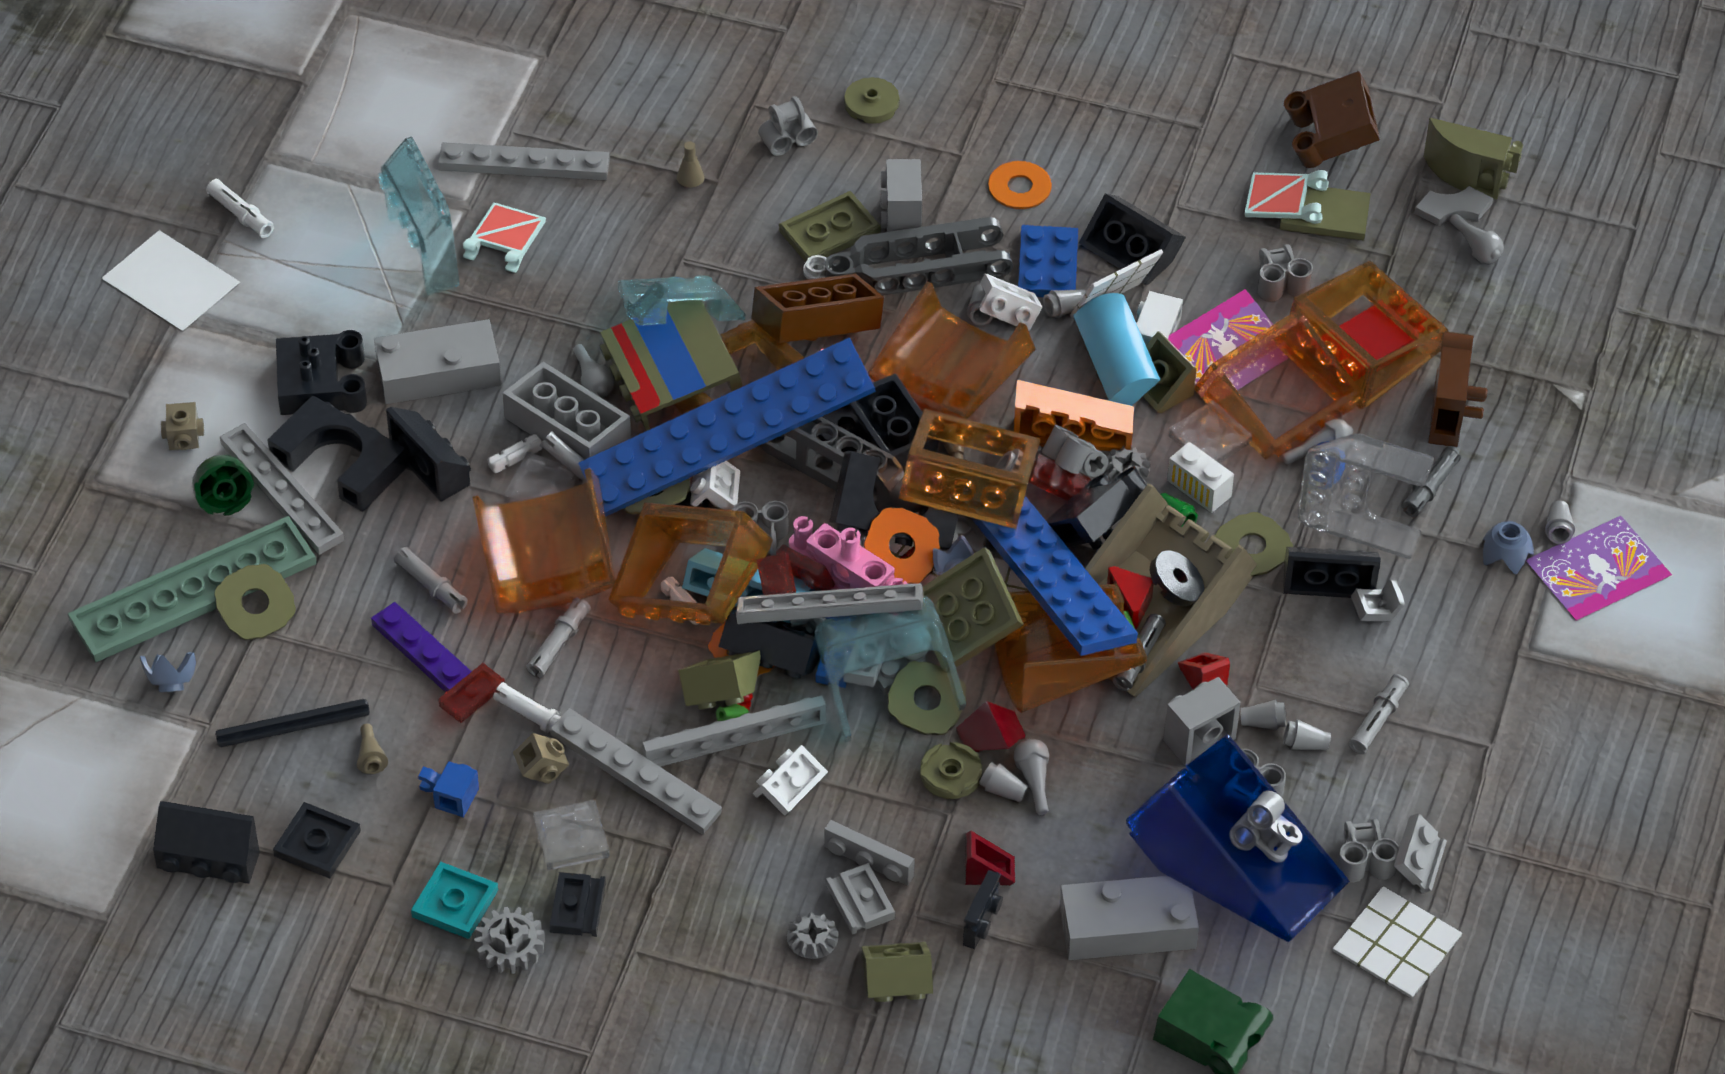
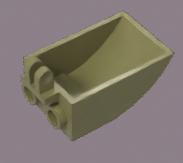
(1471, 156)

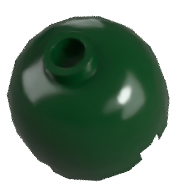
(222, 485)

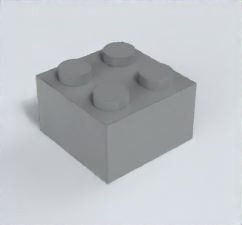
(902, 194)
(1200, 719)

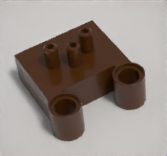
(1340, 115)
(1452, 390)

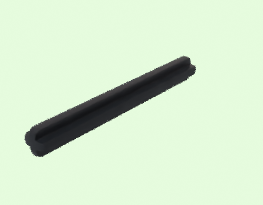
(292, 722)

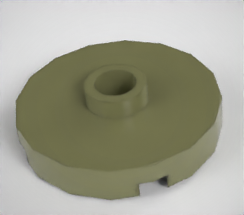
(871, 100)
(951, 758)

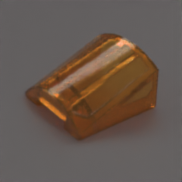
(946, 360)
(546, 548)
(1042, 663)

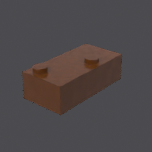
(817, 308)

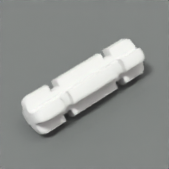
(514, 453)
(671, 589)

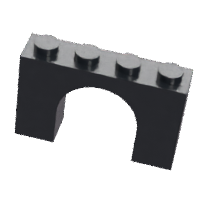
(321, 424)
(856, 508)

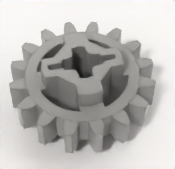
(525, 935)

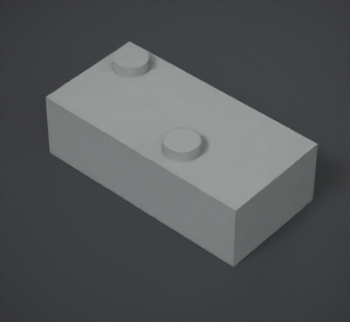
(437, 361)
(553, 402)
(1127, 917)

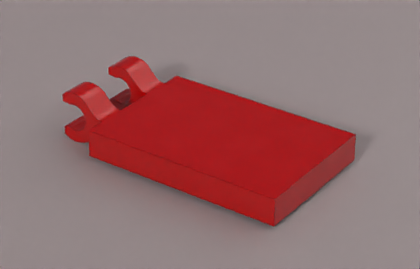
(1376, 332)

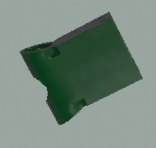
(1211, 1024)

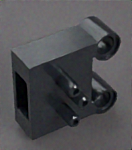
(310, 369)
(1097, 508)

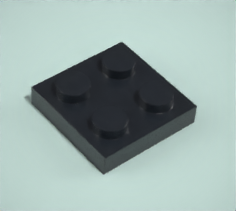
(317, 840)

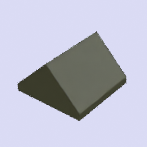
(1175, 374)

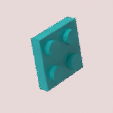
(454, 900)

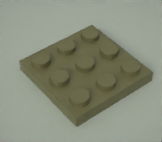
(973, 606)

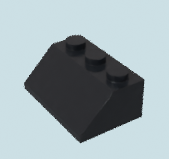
(1128, 234)
(891, 418)
(428, 453)
(1329, 571)
(778, 644)
(205, 842)

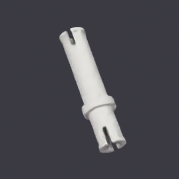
(247, 214)
(527, 707)

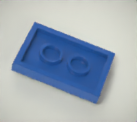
(1048, 259)

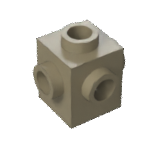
(182, 432)
(541, 758)

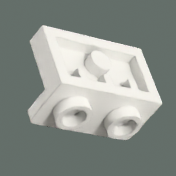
(1009, 302)
(718, 485)
(791, 780)

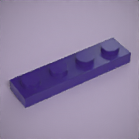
(420, 646)

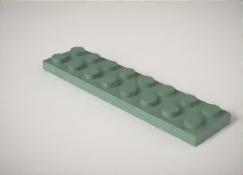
(185, 589)

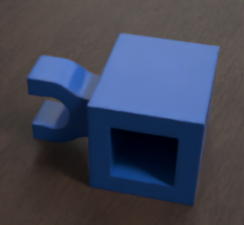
(452, 789)

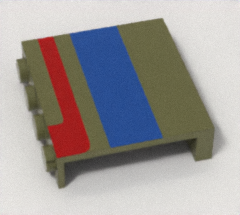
(668, 360)

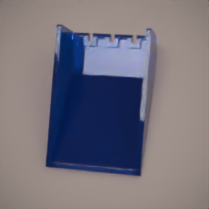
(1188, 839)

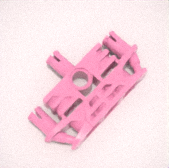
(842, 555)

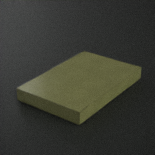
(1342, 214)
(829, 227)

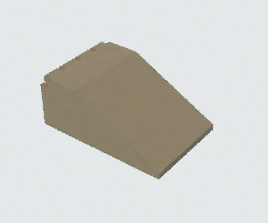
(1139, 539)

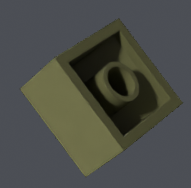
(720, 679)
(897, 971)

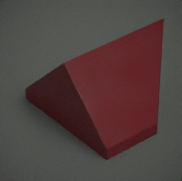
(990, 728)
(984, 856)

